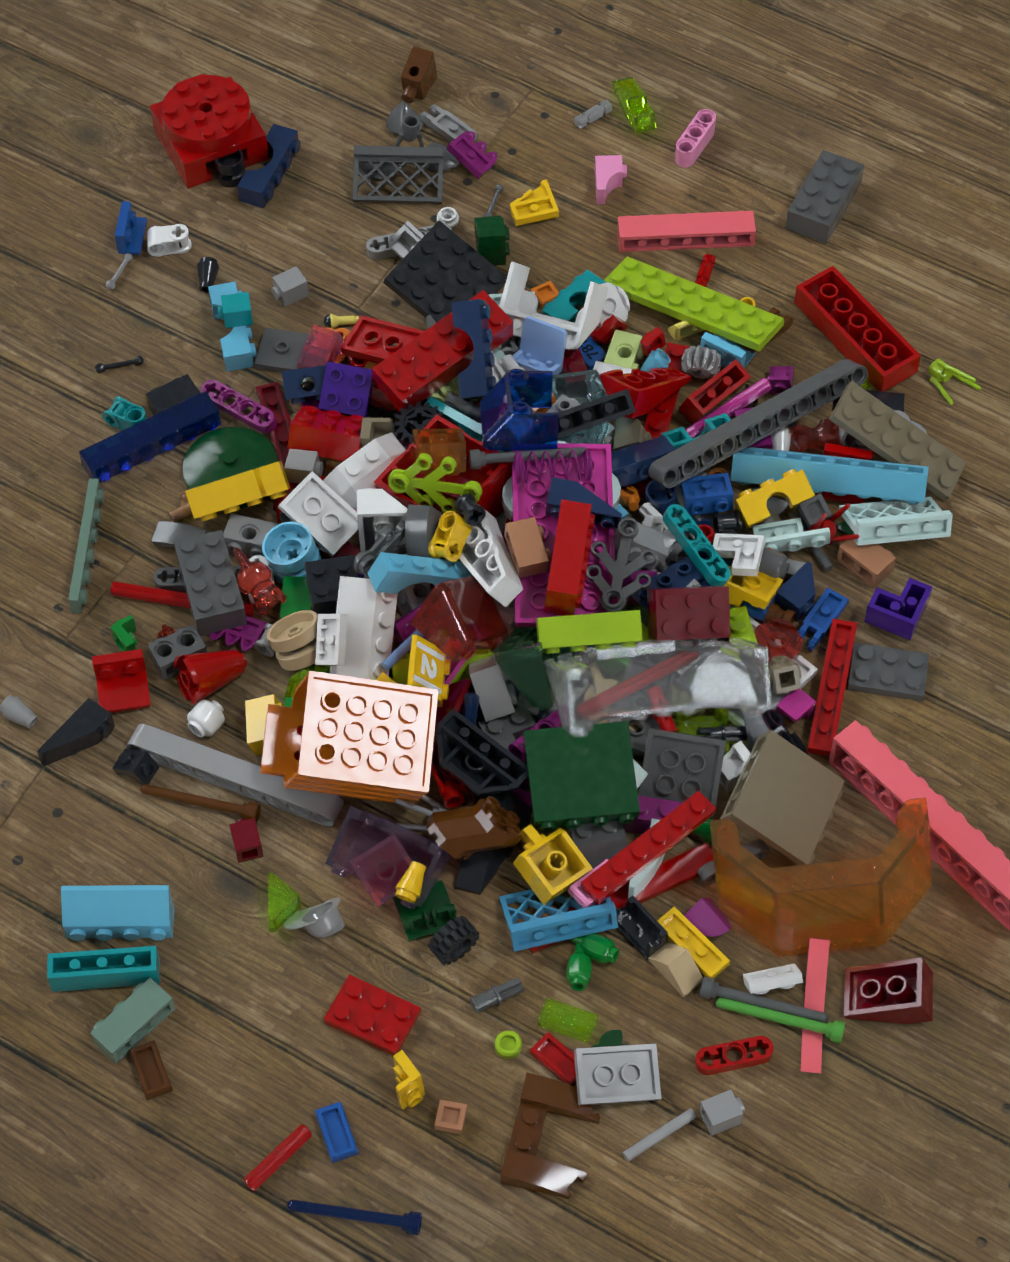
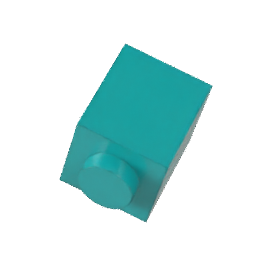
(235, 310)

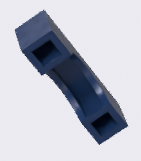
(259, 184)
(473, 318)

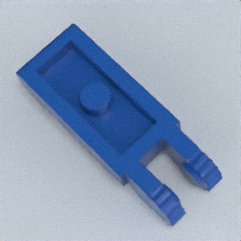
(821, 615)

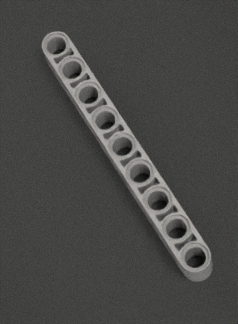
(233, 774)

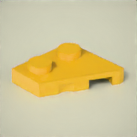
(534, 205)

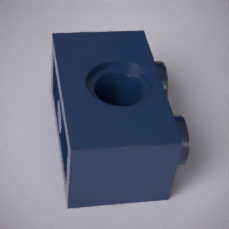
(292, 383)

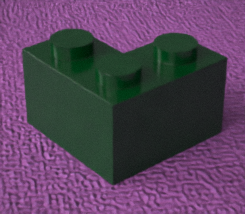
(491, 239)

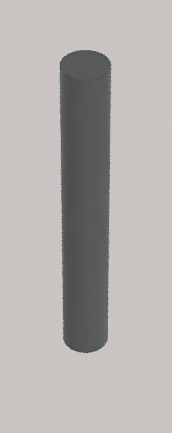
(817, 552)

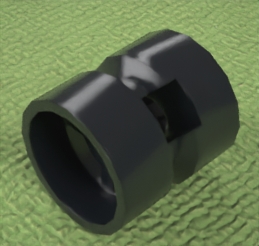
(230, 169)

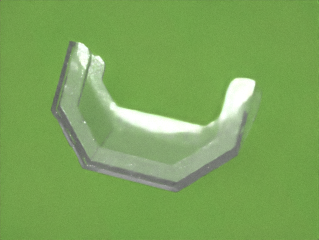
(658, 680)

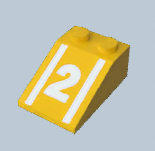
(428, 667)

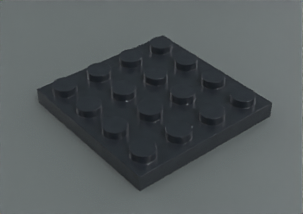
(442, 272)

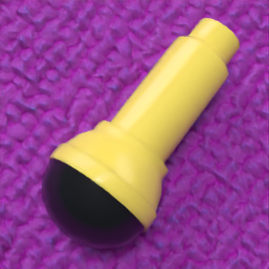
(333, 321)

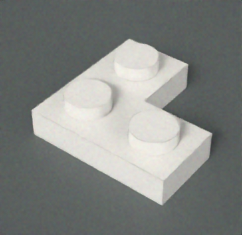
(745, 550)

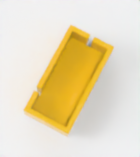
(236, 490)

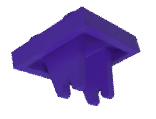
(346, 389)

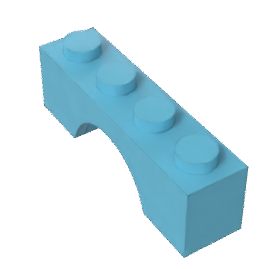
(235, 347)
(396, 571)

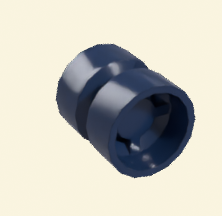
(660, 496)

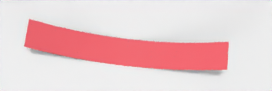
(814, 999)

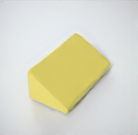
(683, 330)

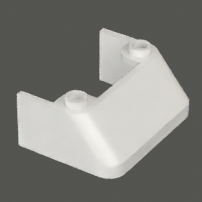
(521, 303)

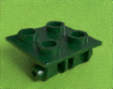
(430, 917)

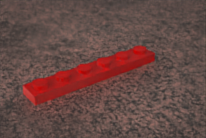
(832, 687)
(648, 847)

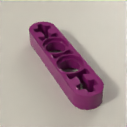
(241, 402)

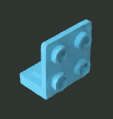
(727, 349)

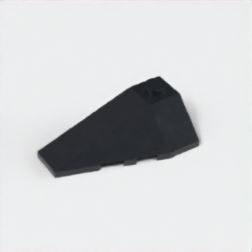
(769, 720)
(482, 866)

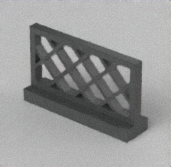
(398, 155)

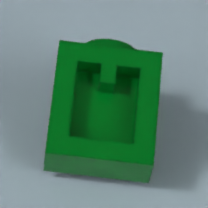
(122, 633)

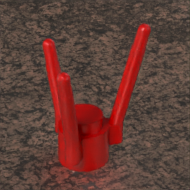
(829, 523)
(450, 791)

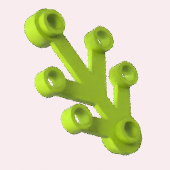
(431, 484)

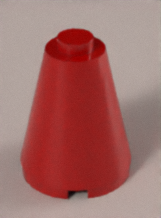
(207, 672)

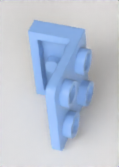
(541, 346)

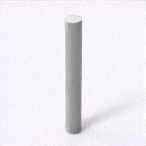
(659, 1135)

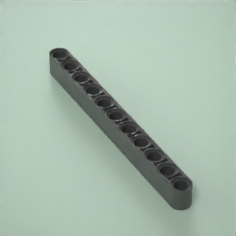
(756, 424)

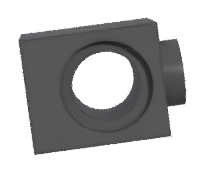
(812, 510)

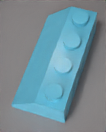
(117, 912)

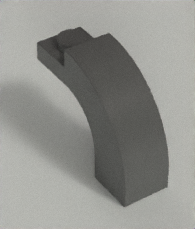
(420, 528)

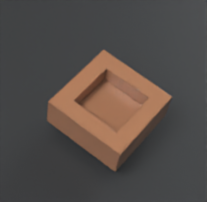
(450, 1116)

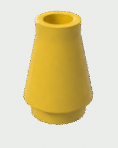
(411, 883)

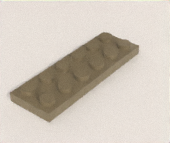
(896, 438)

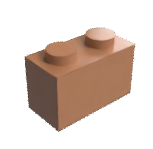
(526, 547)
(868, 562)

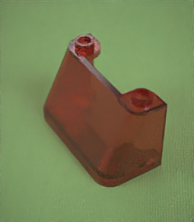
(459, 617)

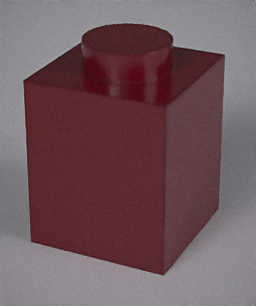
(246, 840)

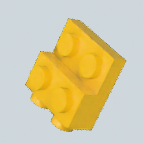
(754, 589)

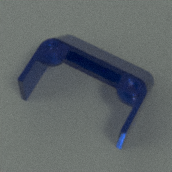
(509, 416)

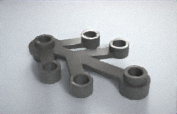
(365, 560)
(620, 569)

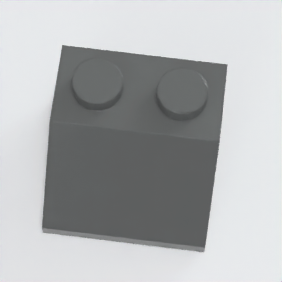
(599, 842)

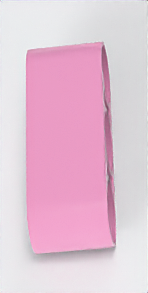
(695, 138)

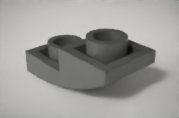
(168, 532)

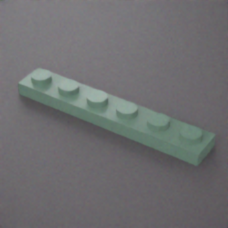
(85, 554)

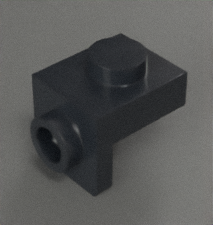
(136, 764)

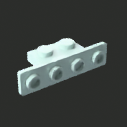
(790, 536)

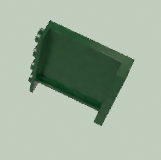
(581, 777)

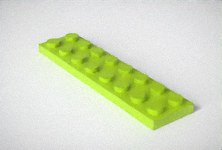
(695, 304)

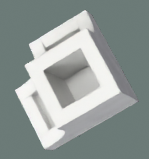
(733, 765)

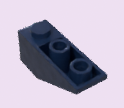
(571, 490)

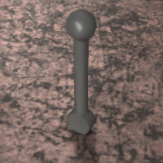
(499, 188)

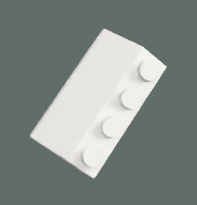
(374, 512)
(368, 627)

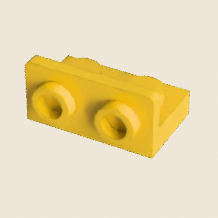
(409, 1080)

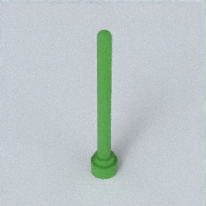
(833, 1030)

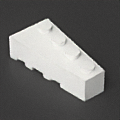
(490, 561)

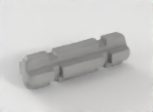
(592, 114)

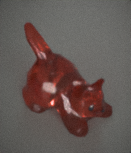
(807, 437)
(256, 579)

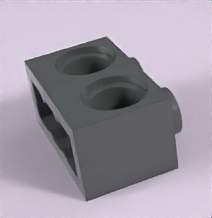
(174, 646)

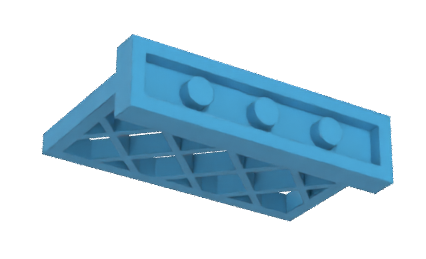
(560, 925)

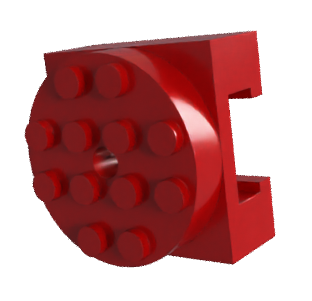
(206, 121)

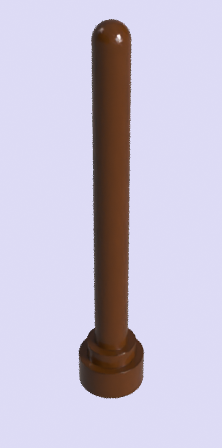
(246, 811)

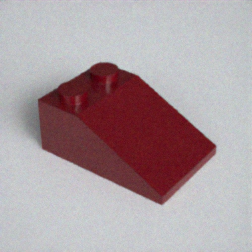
(890, 992)

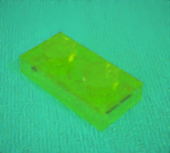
(568, 1020)

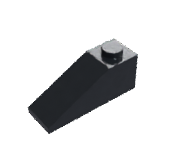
(81, 731)

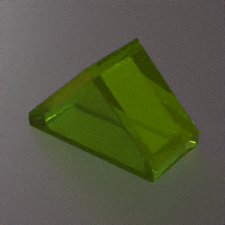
(282, 902)

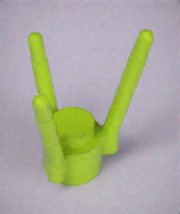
(943, 372)

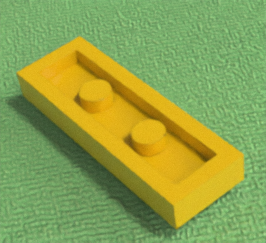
(684, 934)

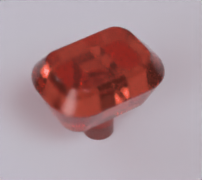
(166, 630)

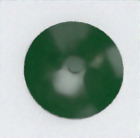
(226, 454)

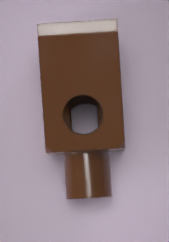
(418, 74)

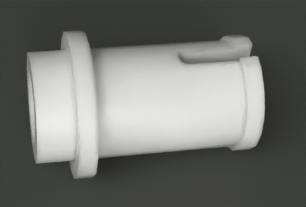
(509, 363)

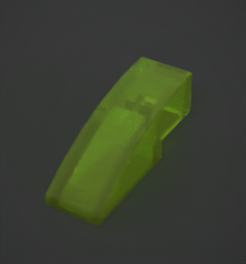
(634, 104)

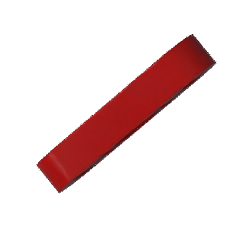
(728, 1065)

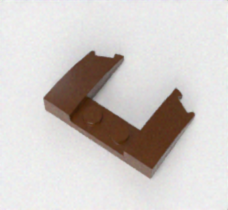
(521, 1165)

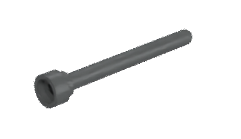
(480, 459)
(712, 989)

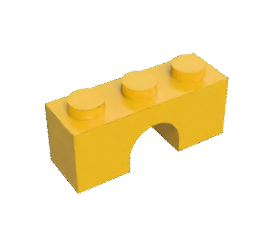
(792, 487)

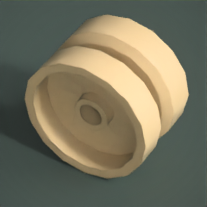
(295, 639)

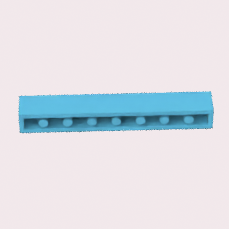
(834, 474)

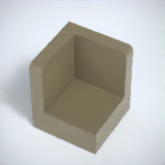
(375, 428)

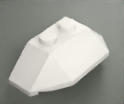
(364, 467)

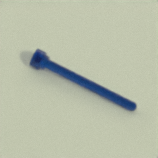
(409, 1222)

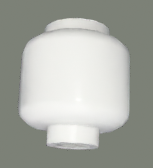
(205, 718)

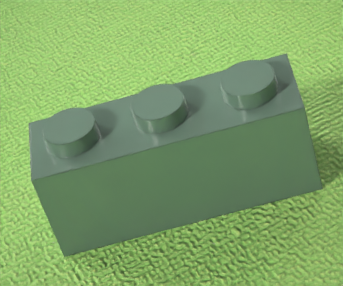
(132, 1020)

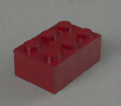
(688, 613)

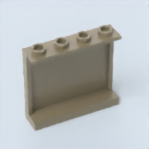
(784, 798)

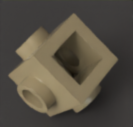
(784, 675)

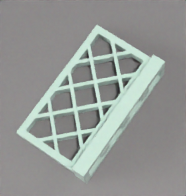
(902, 525)

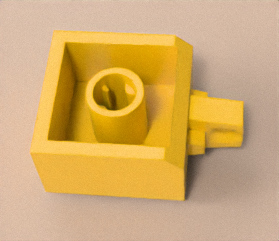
(542, 853)

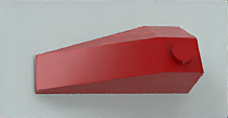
(645, 388)

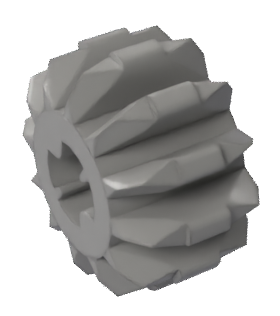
(701, 362)

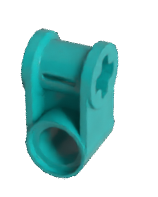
(123, 414)

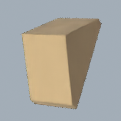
(677, 967)

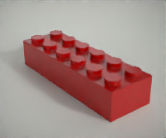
(857, 328)
(435, 357)

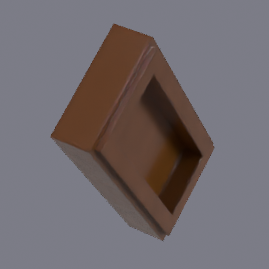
(150, 1070)

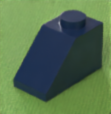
(798, 592)

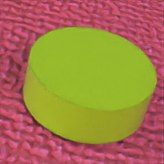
(508, 1045)

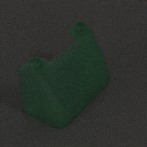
(524, 664)

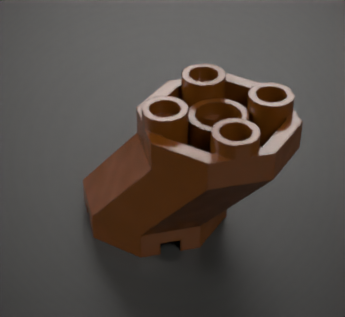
(475, 828)

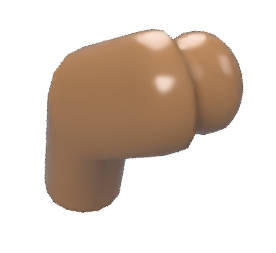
(182, 511)

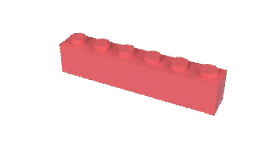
(686, 231)

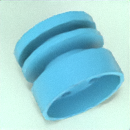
(288, 548)

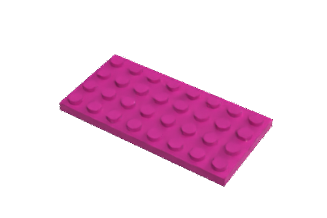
(531, 501)

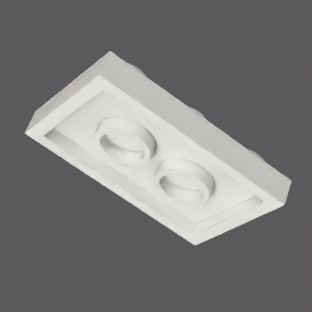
(322, 512)

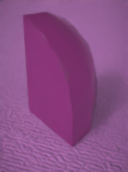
(708, 918)

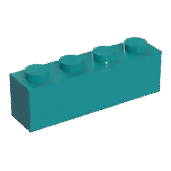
(102, 968)

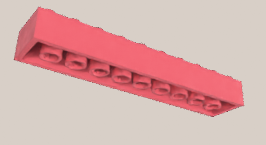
(953, 842)

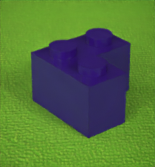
(899, 613)

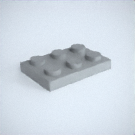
(617, 1074)

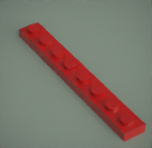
(660, 417)

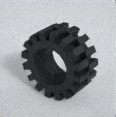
(453, 940)

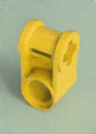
(451, 535)

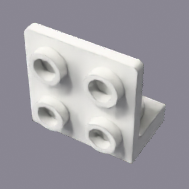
(331, 639)

